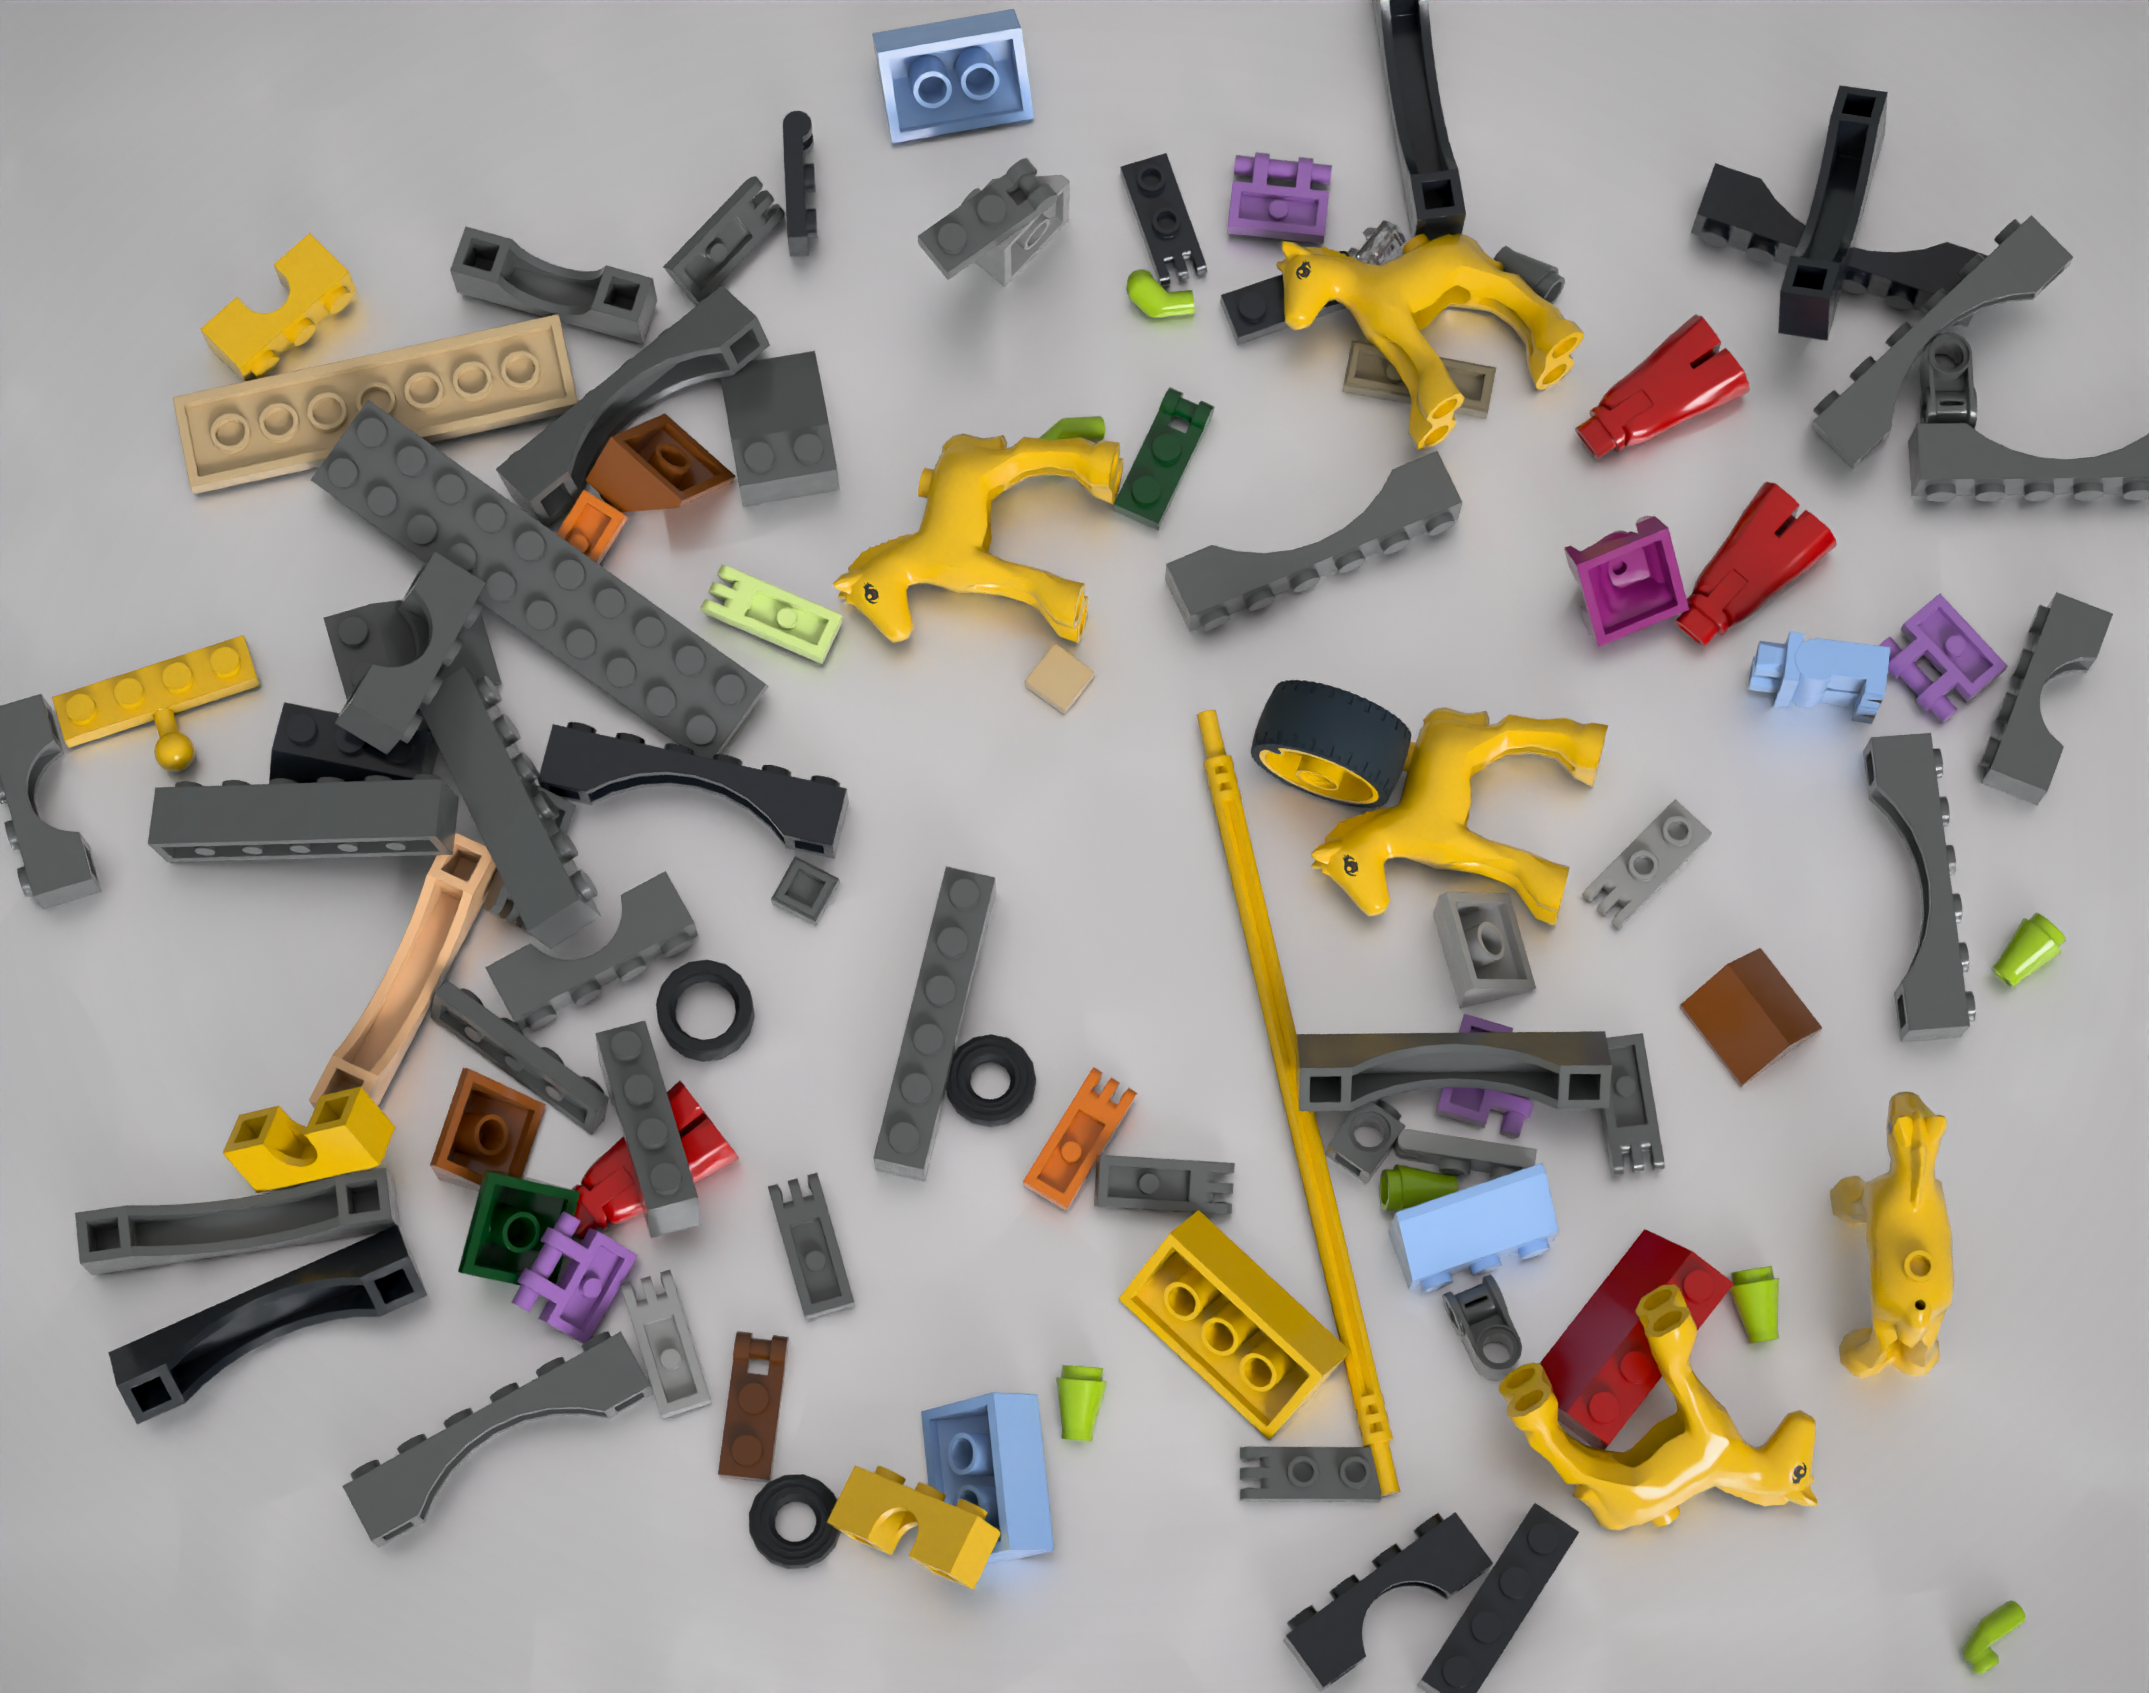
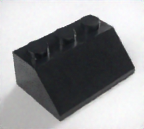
(315, 747)

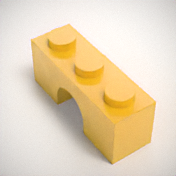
(255, 341)
(341, 1138)
(949, 1539)

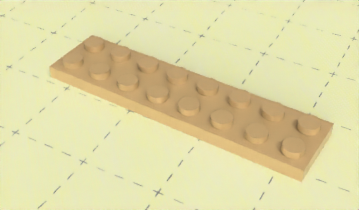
(430, 387)

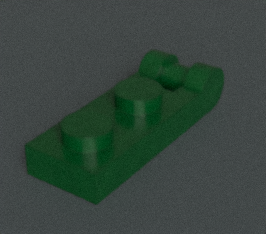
(1163, 460)

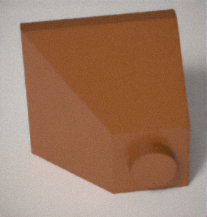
(656, 468)

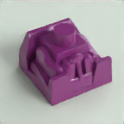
(1628, 580)

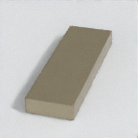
(1374, 376)

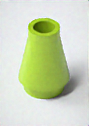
(2029, 949)
(1411, 1186)
(1757, 1300)
(1079, 1400)

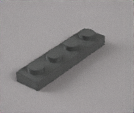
(507, 1047)

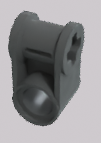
(1948, 393)
(1483, 1318)

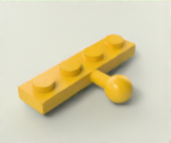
(156, 695)

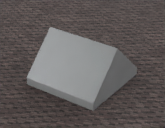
(1482, 946)

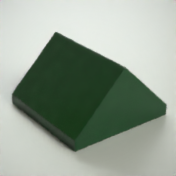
(510, 1223)

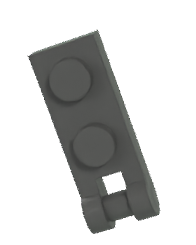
(986, 219)

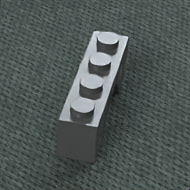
(598, 300)
(387, 698)
(2025, 751)
(55, 860)
(539, 985)
(648, 1129)

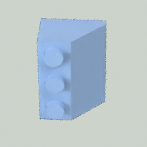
(953, 75)
(1475, 1228)
(995, 1459)

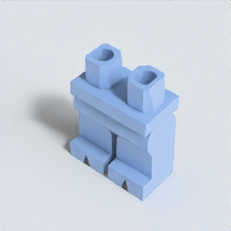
(1822, 673)

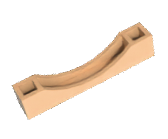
(441, 920)

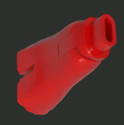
(1666, 389)
(1754, 563)
(610, 1186)

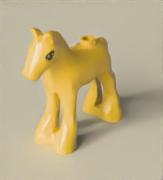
(1407, 294)
(957, 532)
(1436, 805)
(1906, 1246)
(1677, 1455)

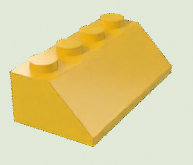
(1233, 1324)

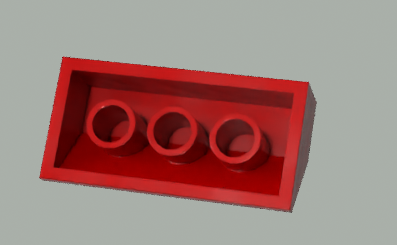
(1603, 1357)

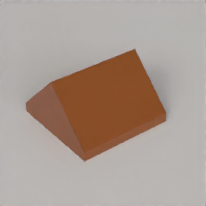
(1750, 1016)
(485, 1130)

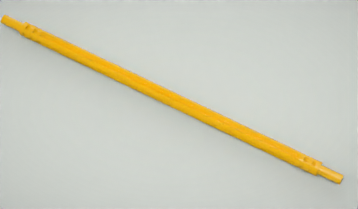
(1303, 1125)

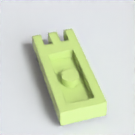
(773, 614)

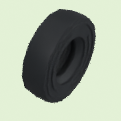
(998, 1110)
(764, 1511)

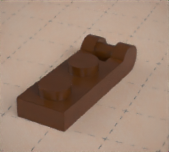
(753, 1409)

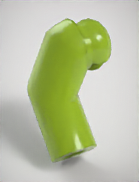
(1154, 299)
(1088, 428)
(1987, 1632)

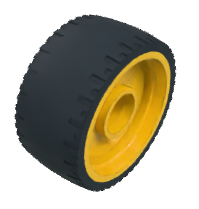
(1331, 743)

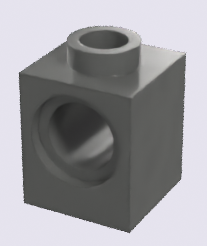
(1353, 1156)

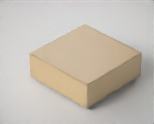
(1059, 678)

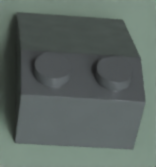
(780, 429)
(383, 638)

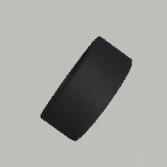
(700, 972)

